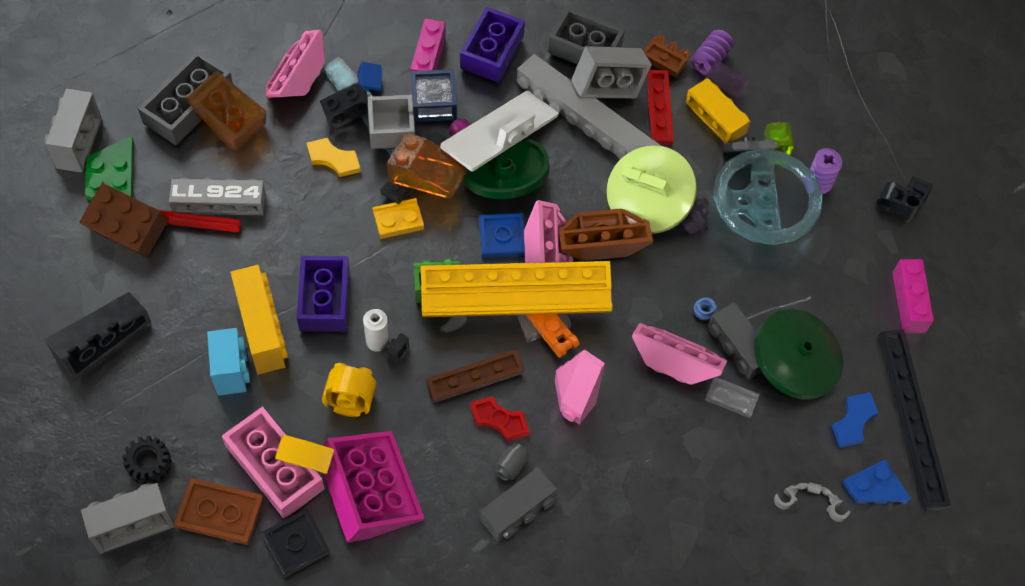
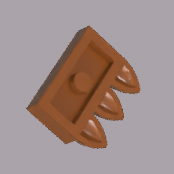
(665, 56)

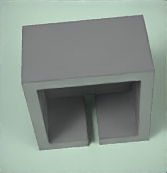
(390, 120)

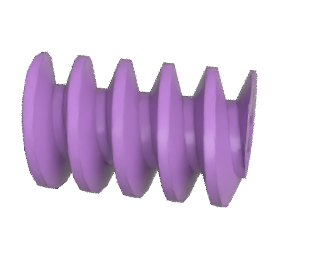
(714, 47)
(826, 168)

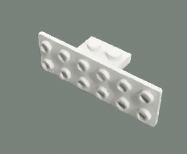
(499, 130)

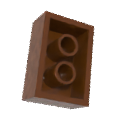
(124, 220)

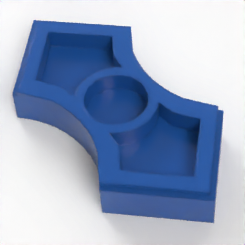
(859, 411)

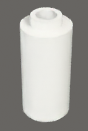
(376, 330)

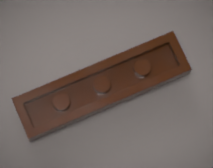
(475, 375)

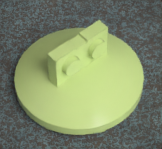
(654, 186)

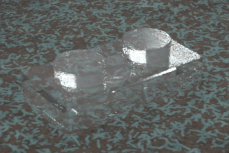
(732, 397)

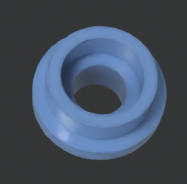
(705, 303)

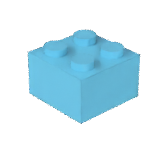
(228, 361)

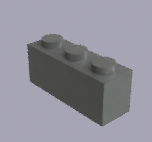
(736, 338)
(518, 504)

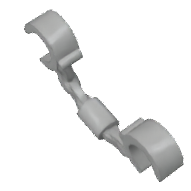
(813, 488)

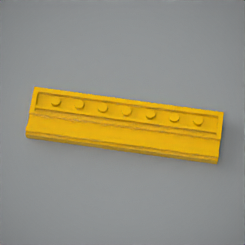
(516, 289)

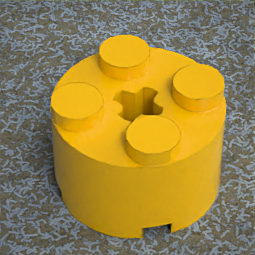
(349, 390)

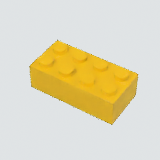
(259, 319)

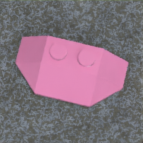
(298, 67)
(542, 234)
(676, 355)

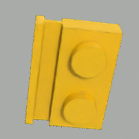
(398, 219)

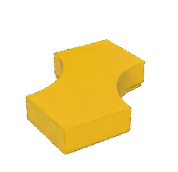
(341, 161)

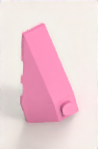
(578, 385)

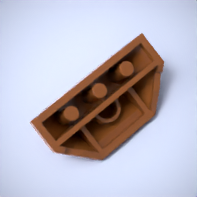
(604, 234)

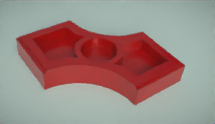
(509, 423)

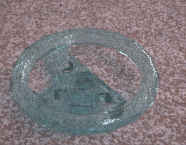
(763, 199)

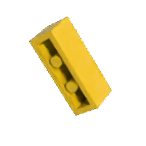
(717, 111)

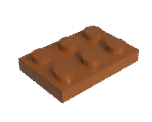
(219, 511)

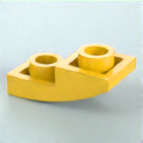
(304, 454)

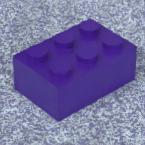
(492, 44)
(323, 293)

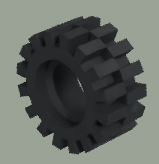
(140, 448)

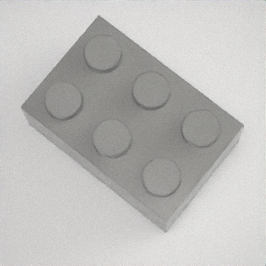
(610, 72)
(73, 130)
(127, 517)

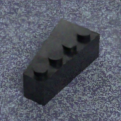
(97, 334)

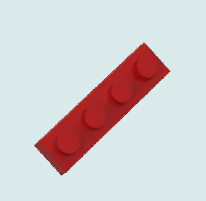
(659, 107)

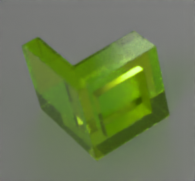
(782, 134)

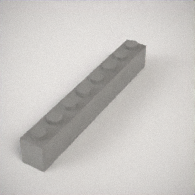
(586, 113)

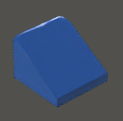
(370, 76)

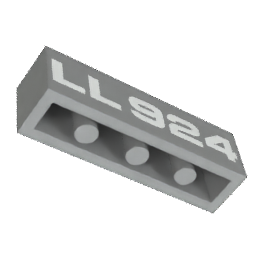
(217, 196)

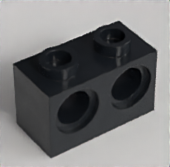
(345, 105)

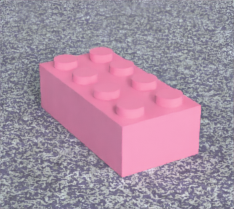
(255, 447)

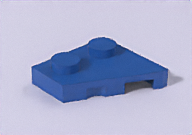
(876, 485)

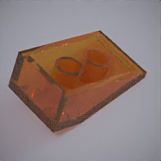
(227, 110)
(425, 167)

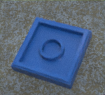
(502, 235)

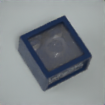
(434, 95)

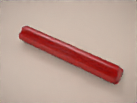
(203, 221)

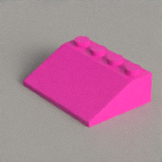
(370, 485)

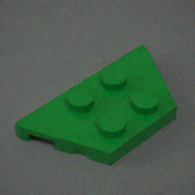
(112, 167)

